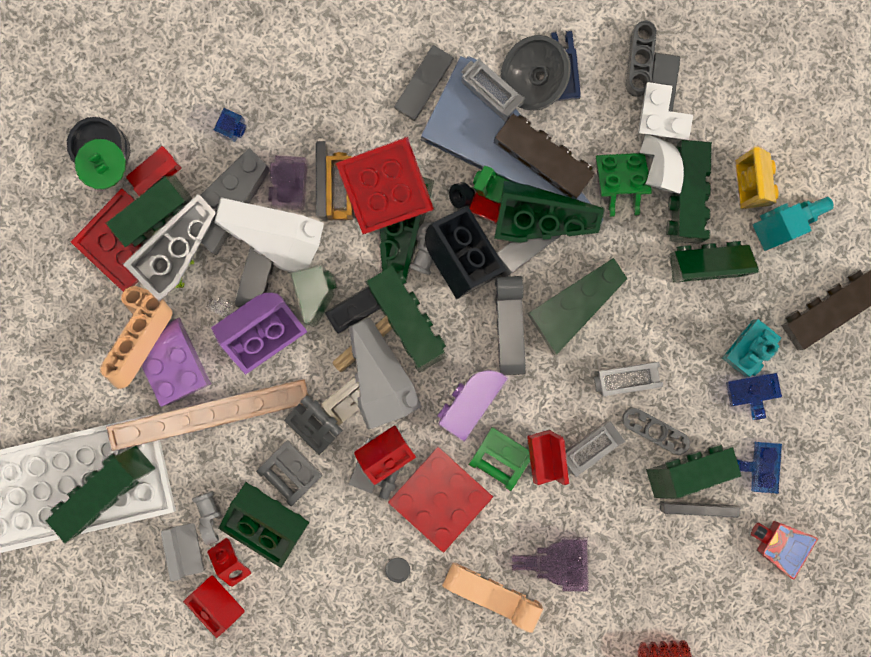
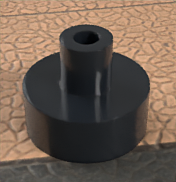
(461, 195)

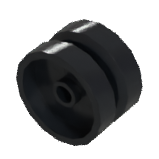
(96, 128)

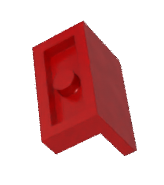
(153, 170)
(384, 455)
(548, 458)
(214, 606)

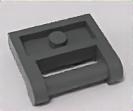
(296, 467)

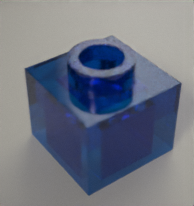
(230, 125)

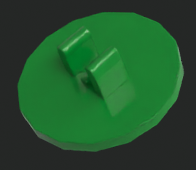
(100, 164)

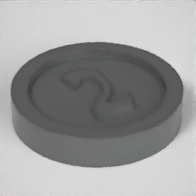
(397, 570)

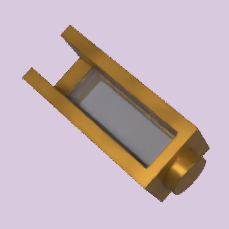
(337, 200)

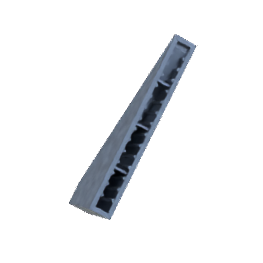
(467, 130)

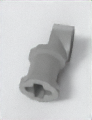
(423, 260)
(207, 512)

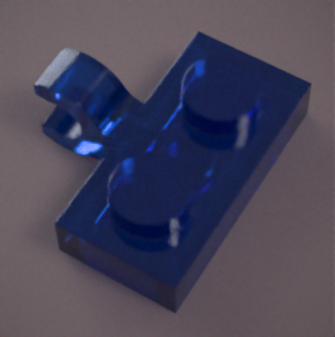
(754, 391)
(764, 467)

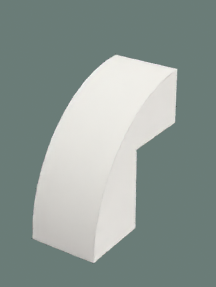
(667, 166)

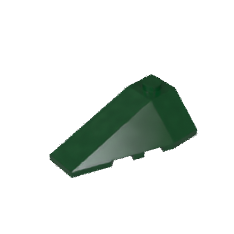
(538, 213)
(400, 240)

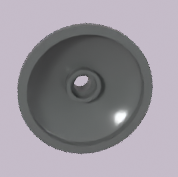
(528, 61)

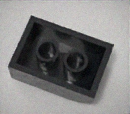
(462, 252)

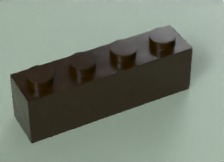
(543, 156)
(829, 312)

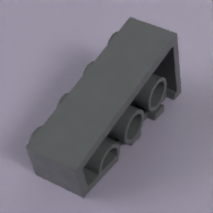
(238, 184)

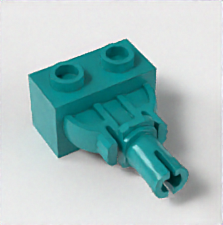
(789, 222)
(751, 348)

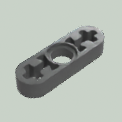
(665, 427)

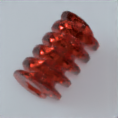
(664, 650)

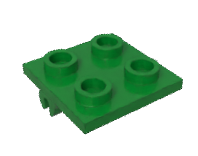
(623, 176)

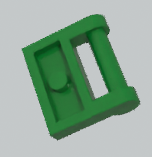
(505, 451)

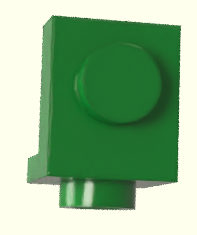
(489, 184)

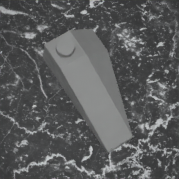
(168, 253)
(383, 383)

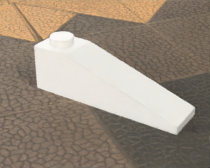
(279, 235)

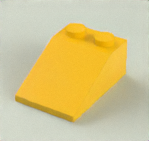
(756, 179)

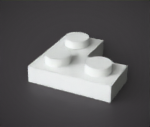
(657, 119)

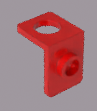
(226, 561)

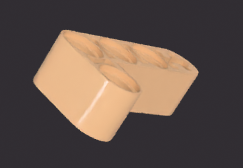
(137, 337)
(493, 596)

